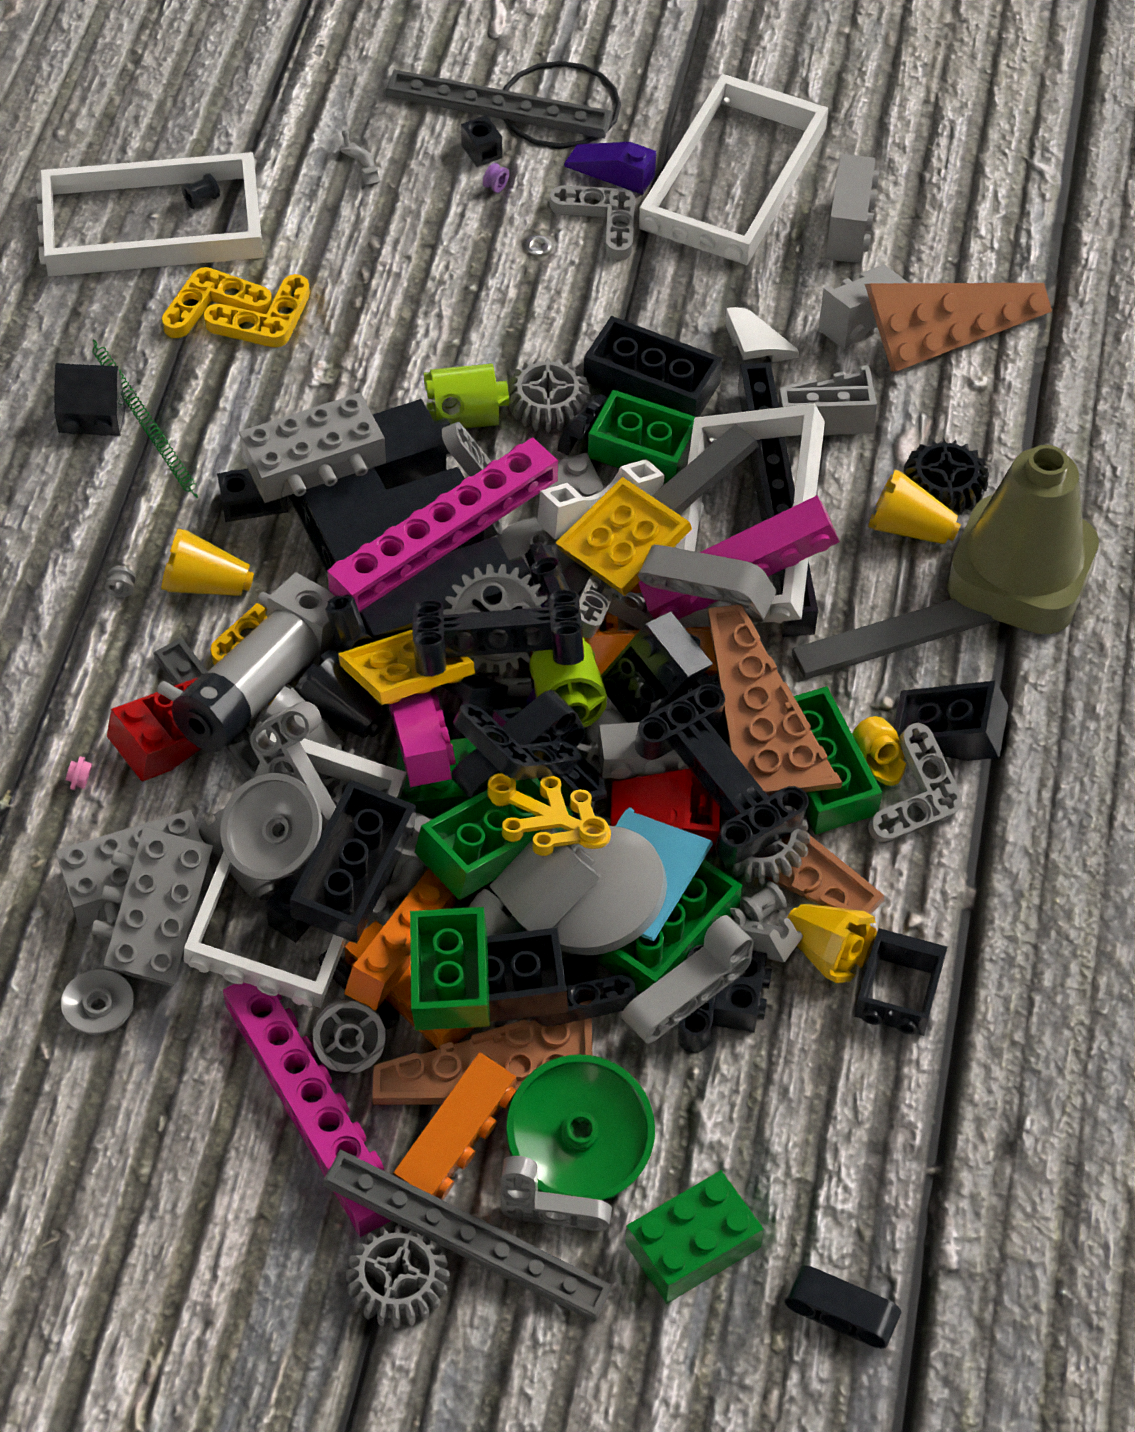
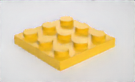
(619, 532)
(389, 669)

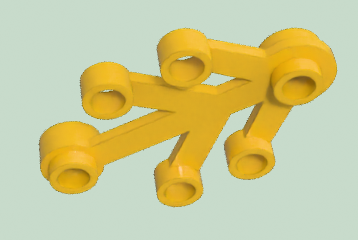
(589, 831)

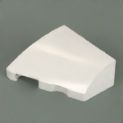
(756, 337)

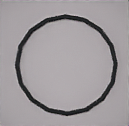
(570, 65)

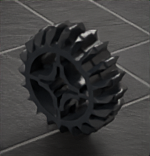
(949, 473)

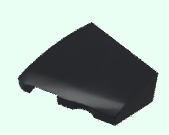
(581, 423)

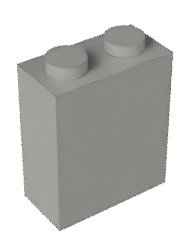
(545, 887)

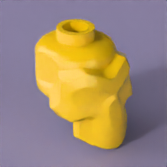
(881, 749)

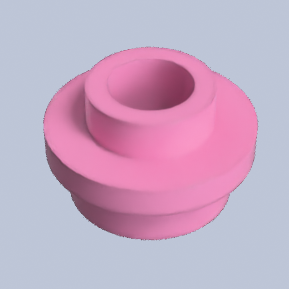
(78, 773)

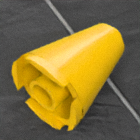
(913, 512)
(204, 568)

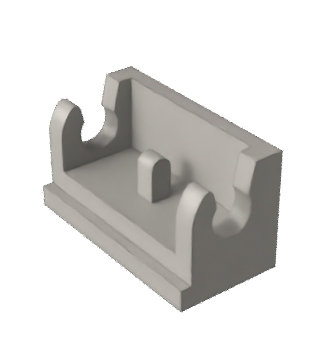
(768, 938)

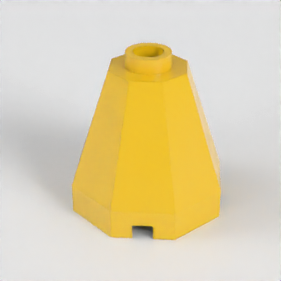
(834, 938)

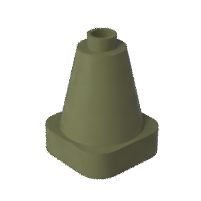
(1027, 546)

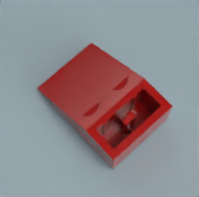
(149, 736)
(671, 799)

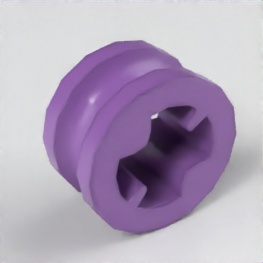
(495, 177)

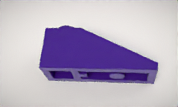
(616, 163)

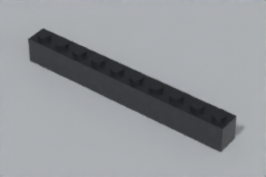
(774, 481)

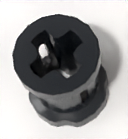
(200, 191)

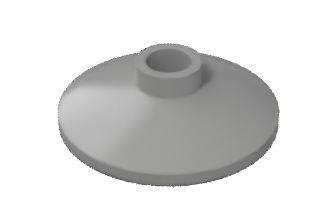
(95, 989)

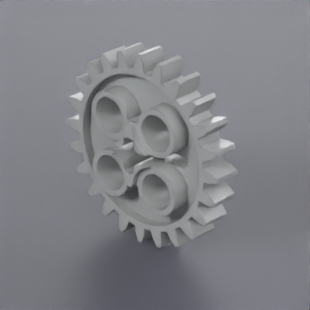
(514, 593)

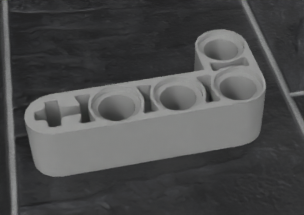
(709, 578)
(289, 749)
(693, 982)

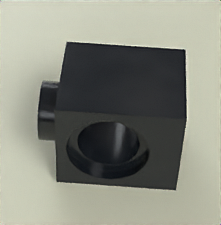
(481, 141)

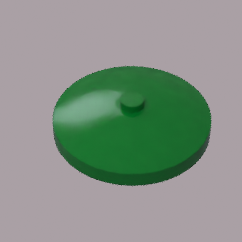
(582, 1126)

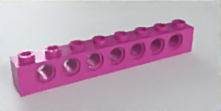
(444, 524)
(243, 1004)

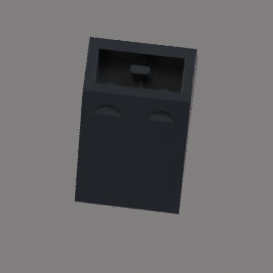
(654, 668)

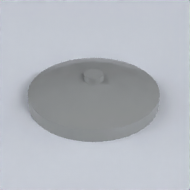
(621, 901)

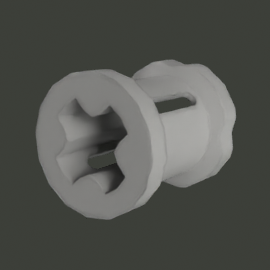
(763, 902)

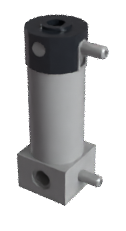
(257, 668)

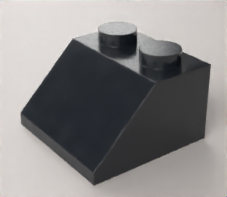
(88, 399)

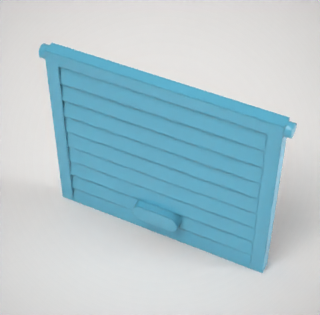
(680, 854)

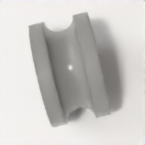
(120, 581)

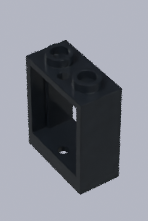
(909, 953)

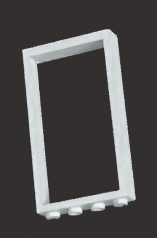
(757, 101)
(148, 252)
(764, 424)
(267, 978)

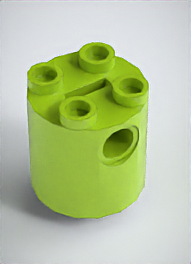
(473, 392)
(576, 684)

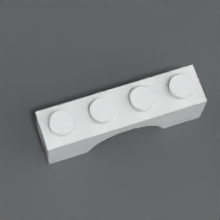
(563, 506)

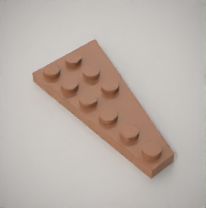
(935, 318)
(760, 711)
(516, 1047)

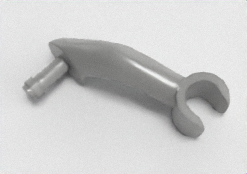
(369, 173)

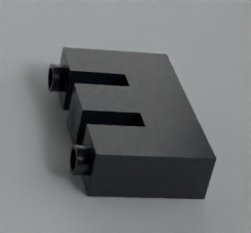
(365, 506)

